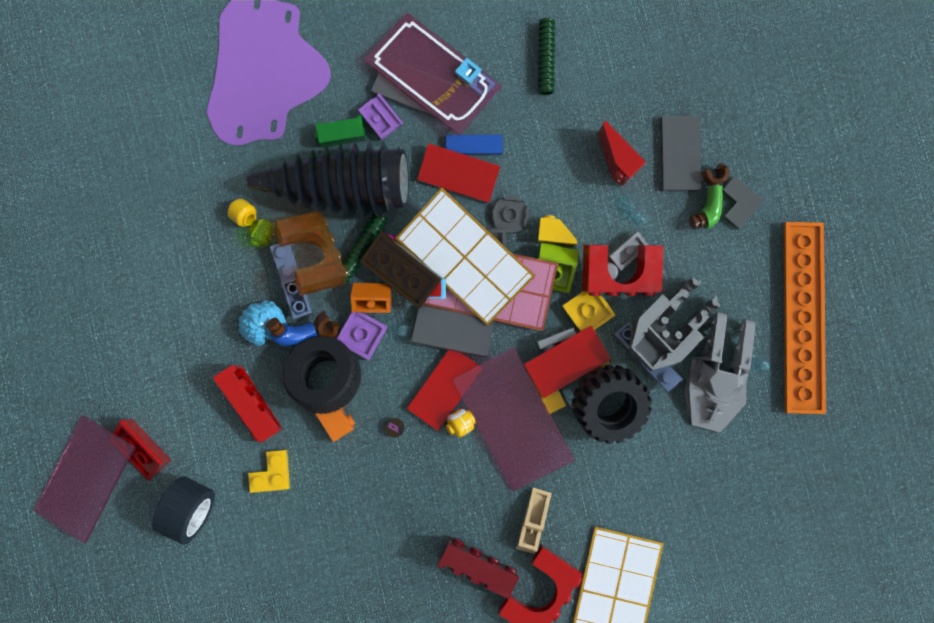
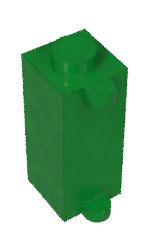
(340, 132)

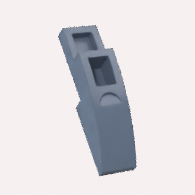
(286, 267)
(665, 377)

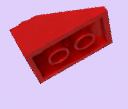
(620, 156)

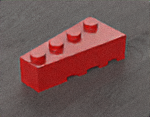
(248, 402)

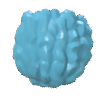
(254, 321)

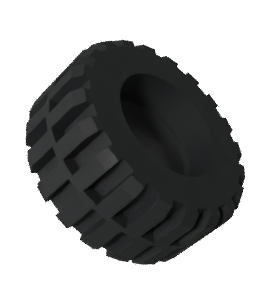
(623, 422)

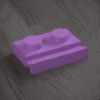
(380, 116)

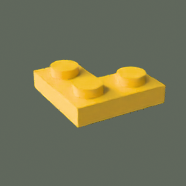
(275, 478)

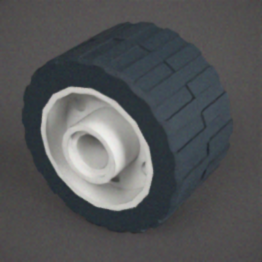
(183, 510)

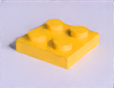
(588, 311)

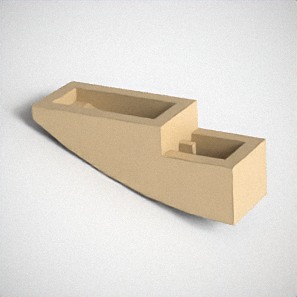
(533, 521)

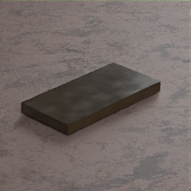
(400, 269)

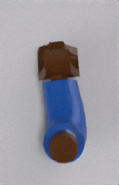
(288, 335)

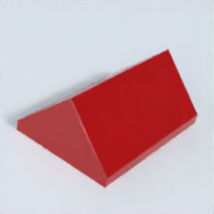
(147, 455)

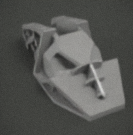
(713, 394)

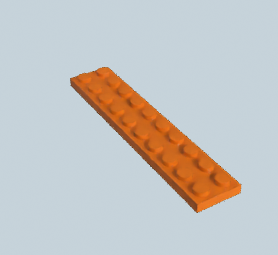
(804, 318)

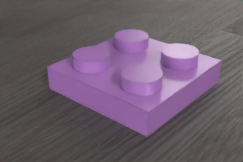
(362, 334)

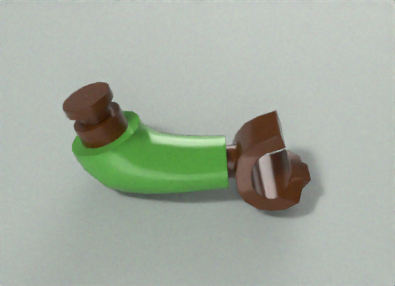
(713, 208)

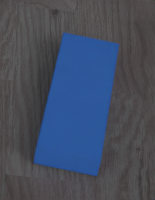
(475, 144)

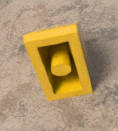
(554, 232)

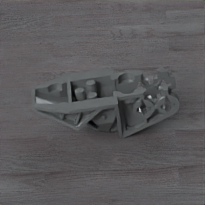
(654, 343)

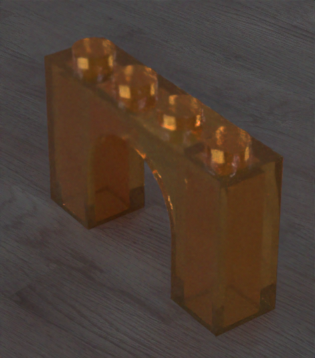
(313, 229)

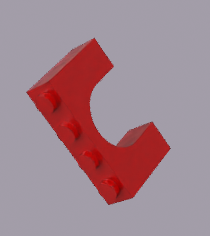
(646, 278)
(565, 579)

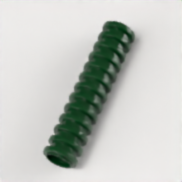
(546, 56)
(363, 243)

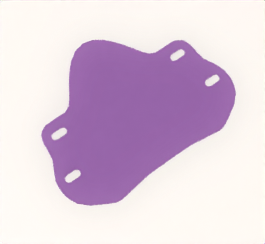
(261, 71)

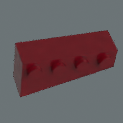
(478, 567)

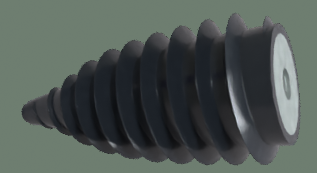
(343, 179)

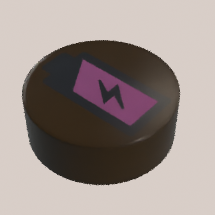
(394, 427)

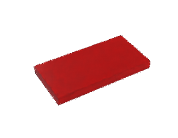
(458, 172)
(567, 361)
(439, 393)

